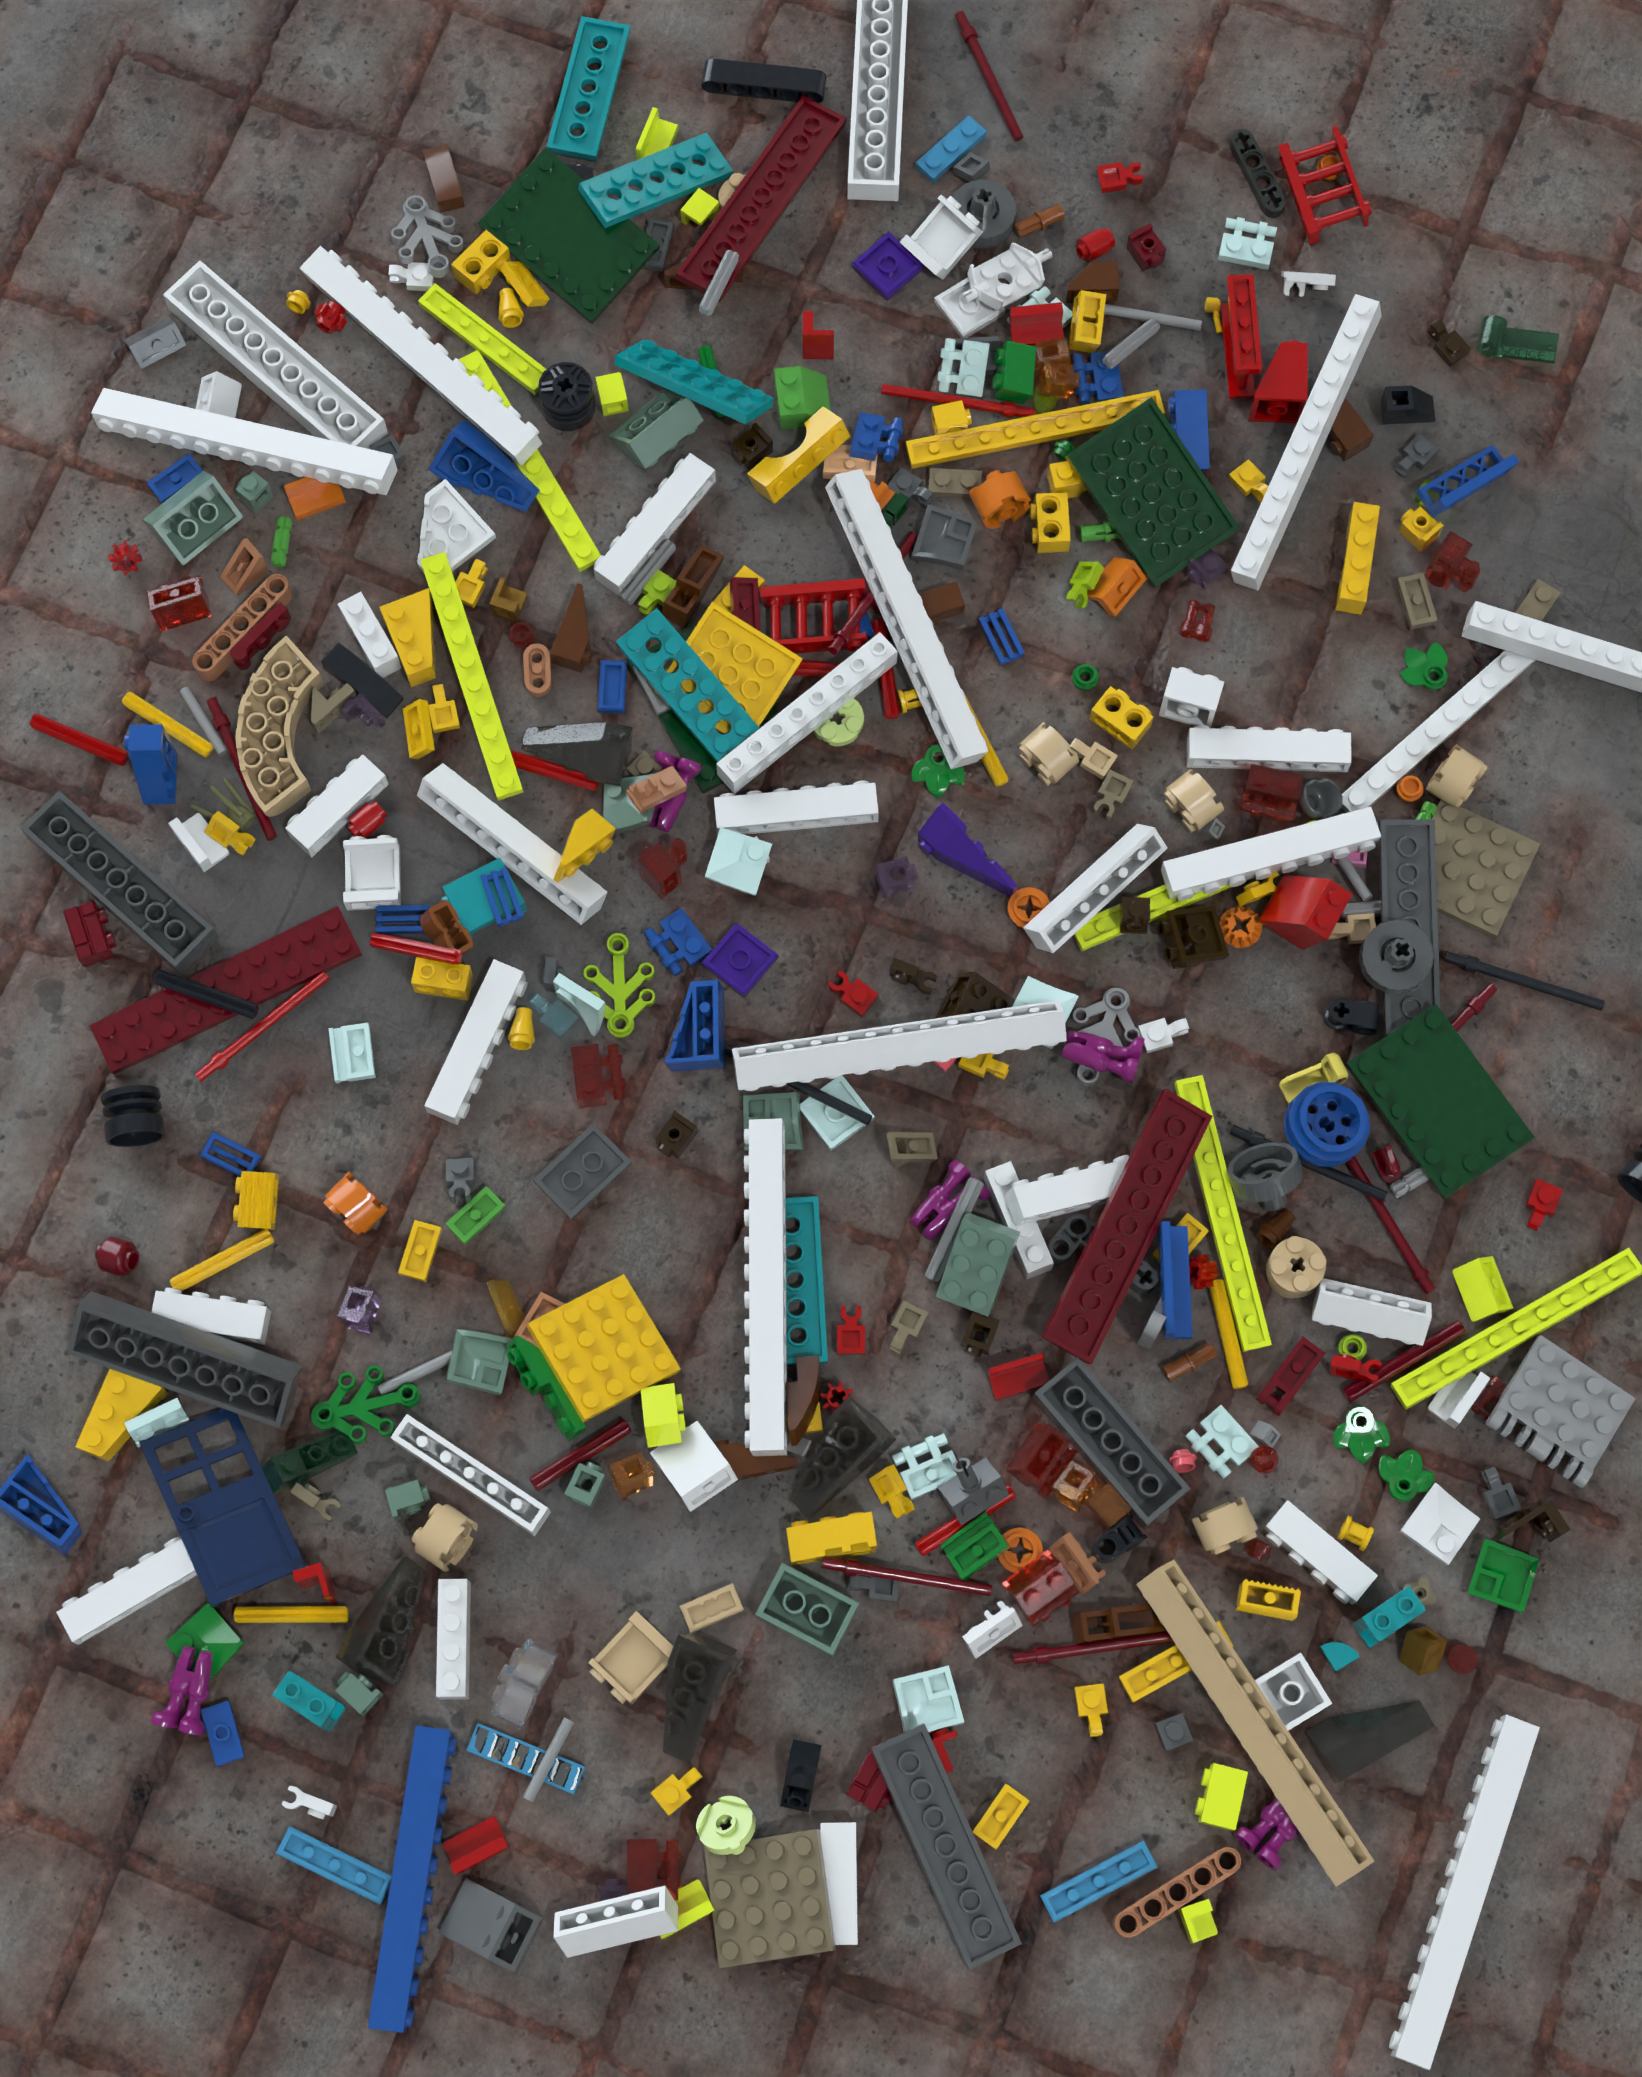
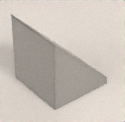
(1213, 829)
(1265, 1433)
(801, 1449)

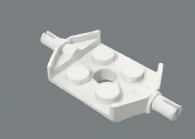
(1017, 266)

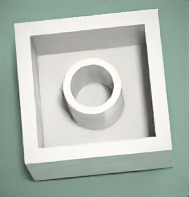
(1191, 697)
(1293, 1691)

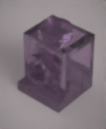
(359, 1308)

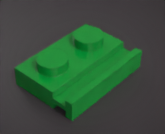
(975, 1546)

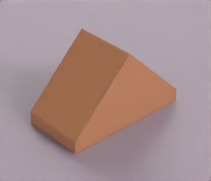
(244, 568)

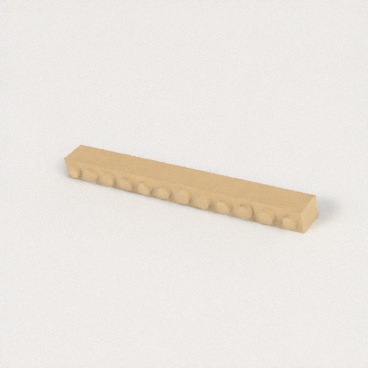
(1255, 1723)

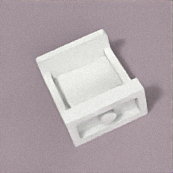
(943, 237)
(372, 872)
(694, 1466)

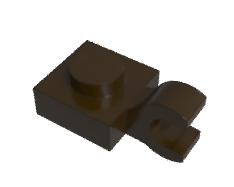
(1449, 346)
(908, 973)

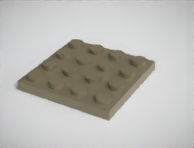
(1478, 867)
(770, 1900)

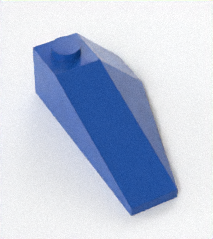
(478, 465)

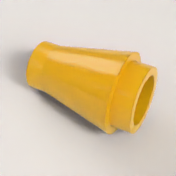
(509, 309)
(522, 1031)

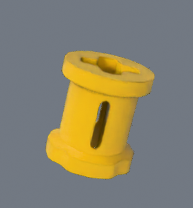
(908, 700)
(1355, 1533)

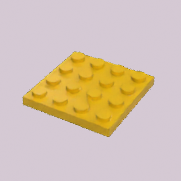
(743, 661)
(603, 1348)

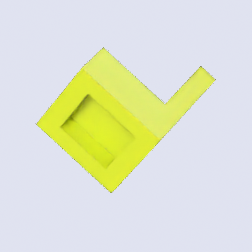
(700, 208)
(612, 394)
(1198, 1921)

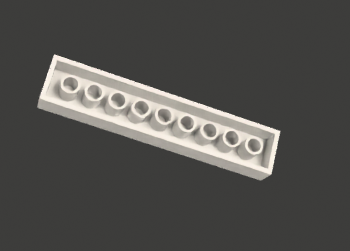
(877, 100)
(272, 360)

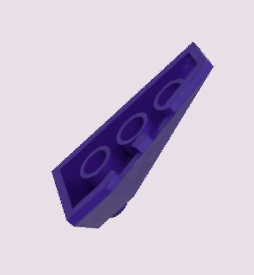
(948, 842)

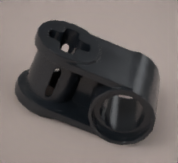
(1356, 1016)
(1122, 1538)

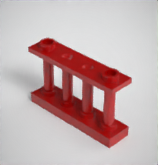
(1299, 181)
(1241, 336)
(818, 592)

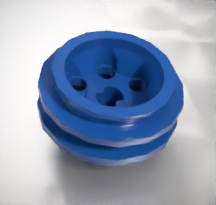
(1316, 1133)

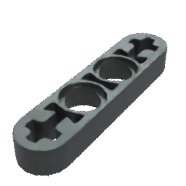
(1260, 172)

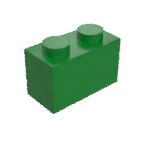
(1014, 372)

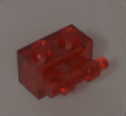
(1452, 563)
(179, 603)
(1274, 789)
(662, 868)
(589, 1075)
(1038, 1456)
(1041, 1588)
(644, 1862)

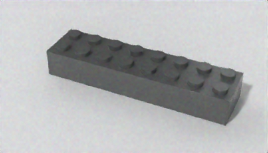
(120, 883)
(184, 1359)

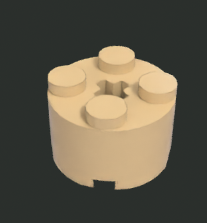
(1047, 753)
(1456, 777)
(1193, 801)
(1303, 1281)
(1225, 1525)
(444, 1536)

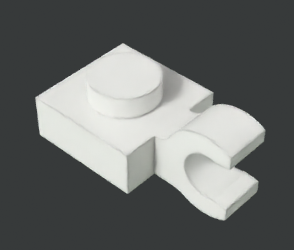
(416, 276)
(1159, 1034)
(316, 1806)

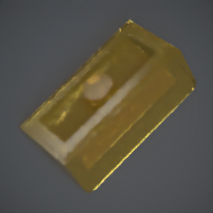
(506, 1305)

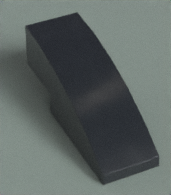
(363, 679)

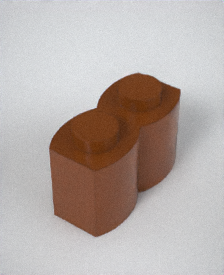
(443, 927)

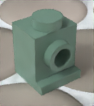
(250, 489)
(582, 1473)
(407, 1498)
(357, 1692)

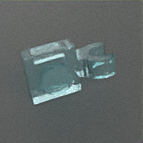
(555, 1017)

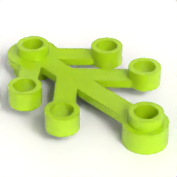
(620, 991)

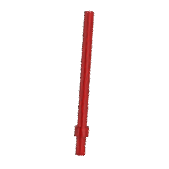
(1008, 409)
(219, 1060)

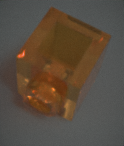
(1107, 1505)

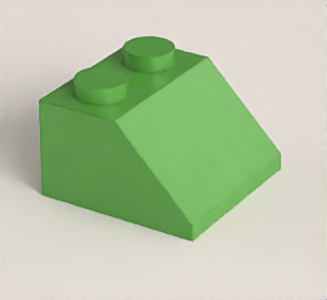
(799, 395)

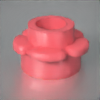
(1183, 1461)

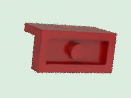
(1036, 323)
(816, 343)
(1018, 1376)
(315, 1575)
(475, 1845)

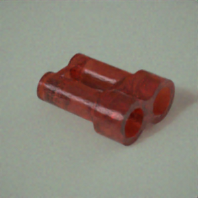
(1195, 629)
(1494, 1389)

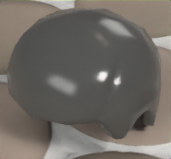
(1320, 799)

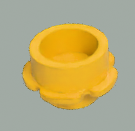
(298, 301)

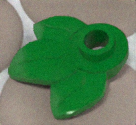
(1423, 665)
(936, 774)
(1361, 1438)
(1405, 1471)

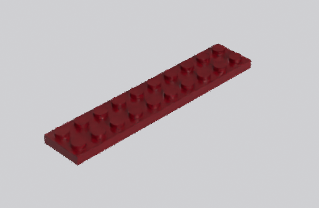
(763, 193)
(252, 975)
(1126, 1227)

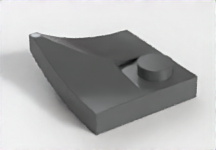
(944, 538)

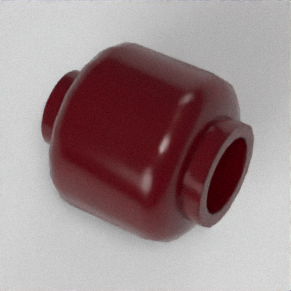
(117, 1256)

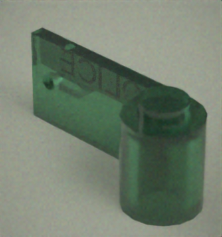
(1500, 341)

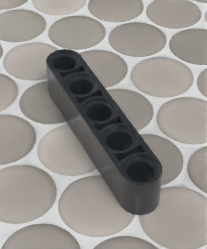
(763, 80)

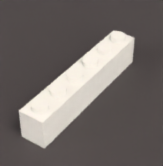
(655, 523)
(1269, 748)
(797, 808)
(1095, 888)
(476, 1042)
(1065, 1192)
(470, 1475)
(126, 1591)

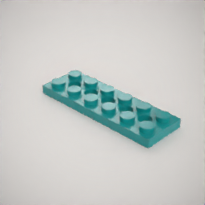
(598, 101)
(653, 193)
(694, 381)
(691, 668)
(811, 1292)

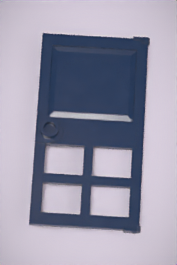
(234, 1531)

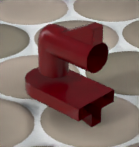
(1386, 1164)

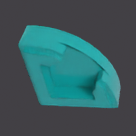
(1338, 1654)

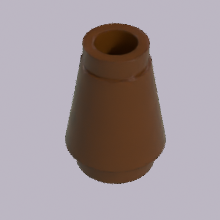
(1275, 1229)

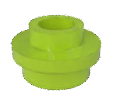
(1355, 1340)

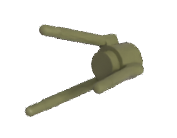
(241, 815)

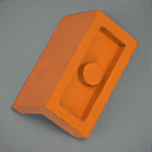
(311, 496)
(1117, 585)

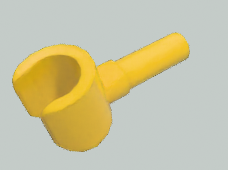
(1212, 305)

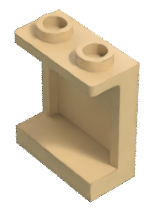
(632, 1659)

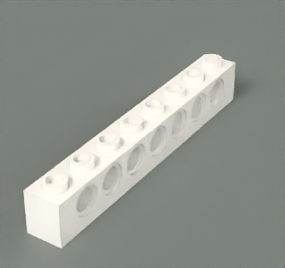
(807, 713)

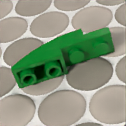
(539, 1378)

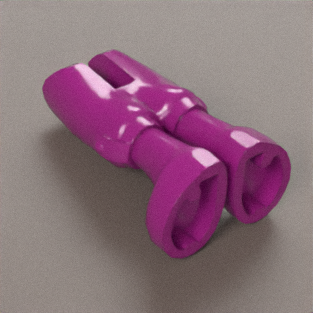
(667, 812)
(1095, 1053)
(938, 1201)
(185, 1682)
(1270, 1817)

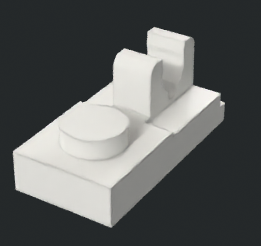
(1319, 281)
(991, 1632)

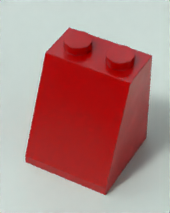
(1283, 387)
(1305, 909)

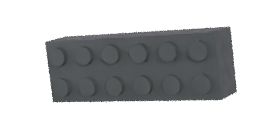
(1111, 1442)

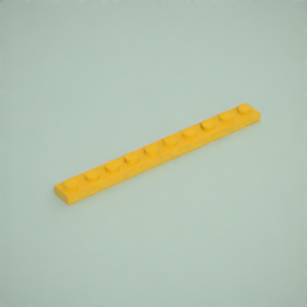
(1023, 431)

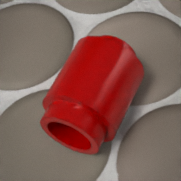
(1095, 244)
(366, 819)

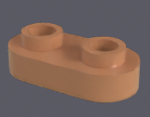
(537, 672)

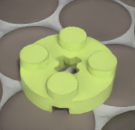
(848, 729)
(734, 1838)

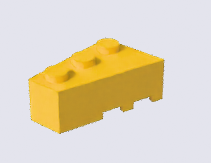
(412, 634)
(117, 1402)
(831, 1538)

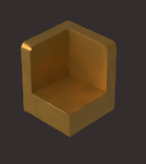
(507, 601)
(1422, 1650)

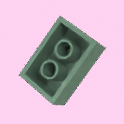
(977, 1264)
(807, 1610)

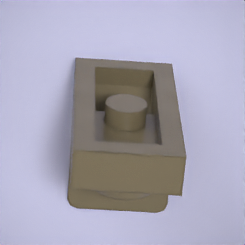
(327, 711)
(911, 1147)

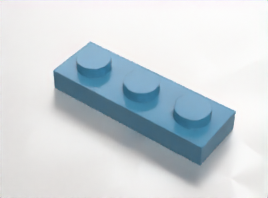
(950, 149)

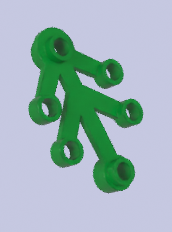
(360, 1406)

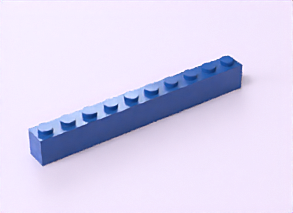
(411, 1879)

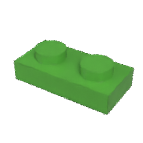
(475, 1215)

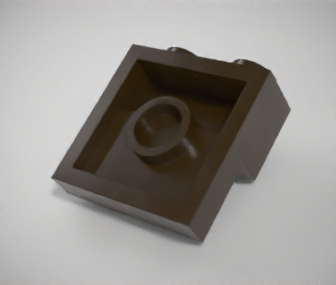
(1192, 936)

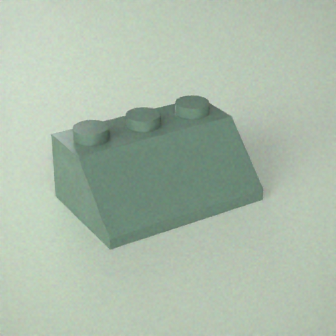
(656, 428)
(193, 517)

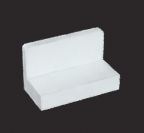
(219, 395)
(198, 844)
(1457, 1398)

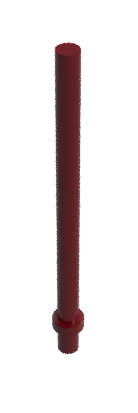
(842, 637)
(1419, 1272)

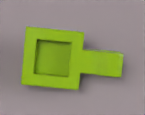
(1084, 579)
(655, 592)

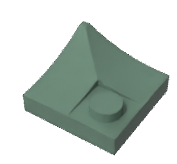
(619, 808)
(775, 1107)
(478, 1361)

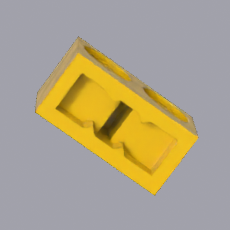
(476, 259)
(1087, 321)
(1055, 522)
(1116, 722)
(442, 979)

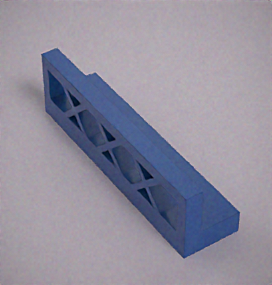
(1484, 476)
(1175, 1281)

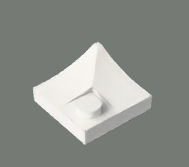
(1439, 1524)

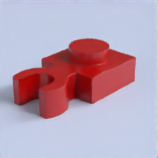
(1115, 177)
(855, 996)
(850, 1336)

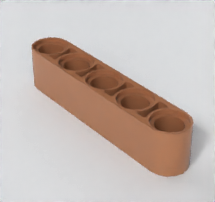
(242, 616)
(1191, 1891)

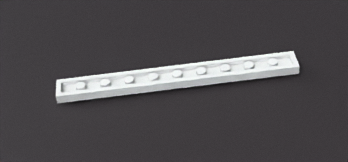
(1434, 731)

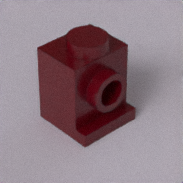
(1146, 248)

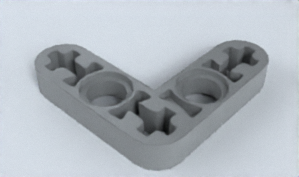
(1152, 1327)

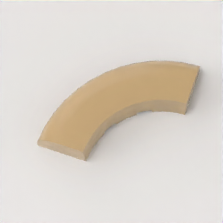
(269, 724)

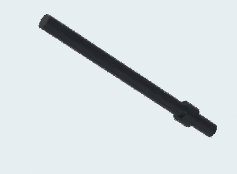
(1472, 965)
(823, 1097)
(1258, 1138)

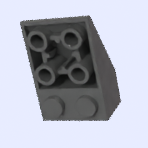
(491, 1925)

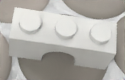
(370, 635)

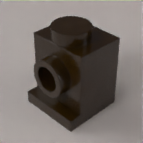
(752, 455)
(1134, 915)
(676, 1146)
(979, 1324)

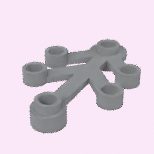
(417, 210)
(1105, 1028)

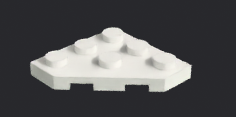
(451, 527)

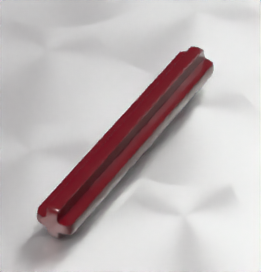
(580, 1454)

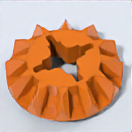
(1020, 899)
(1240, 938)
(1030, 1542)

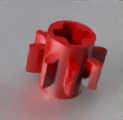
(330, 317)
(131, 557)
(1202, 1271)
(839, 1391)

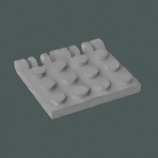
(1564, 1408)

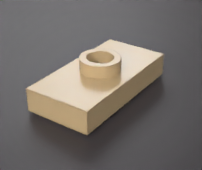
(711, 1608)

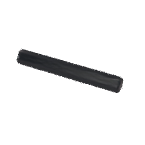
(206, 994)

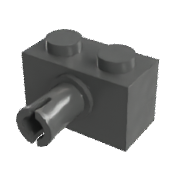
(972, 1489)

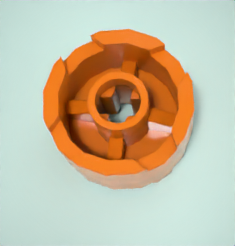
(1000, 498)
(355, 1203)

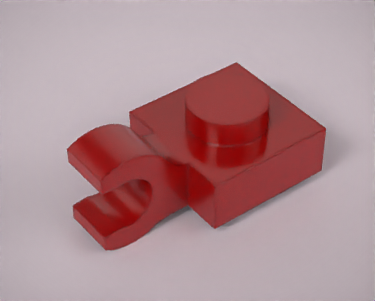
(1543, 1201)
(1350, 1368)

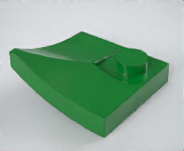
(1503, 1576)
(209, 1633)

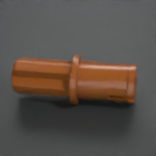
(1039, 220)
(1189, 1361)

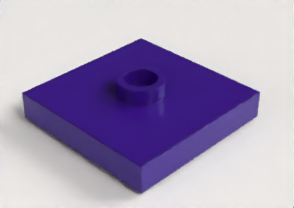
(887, 266)
(740, 960)

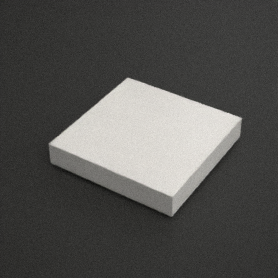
(967, 317)

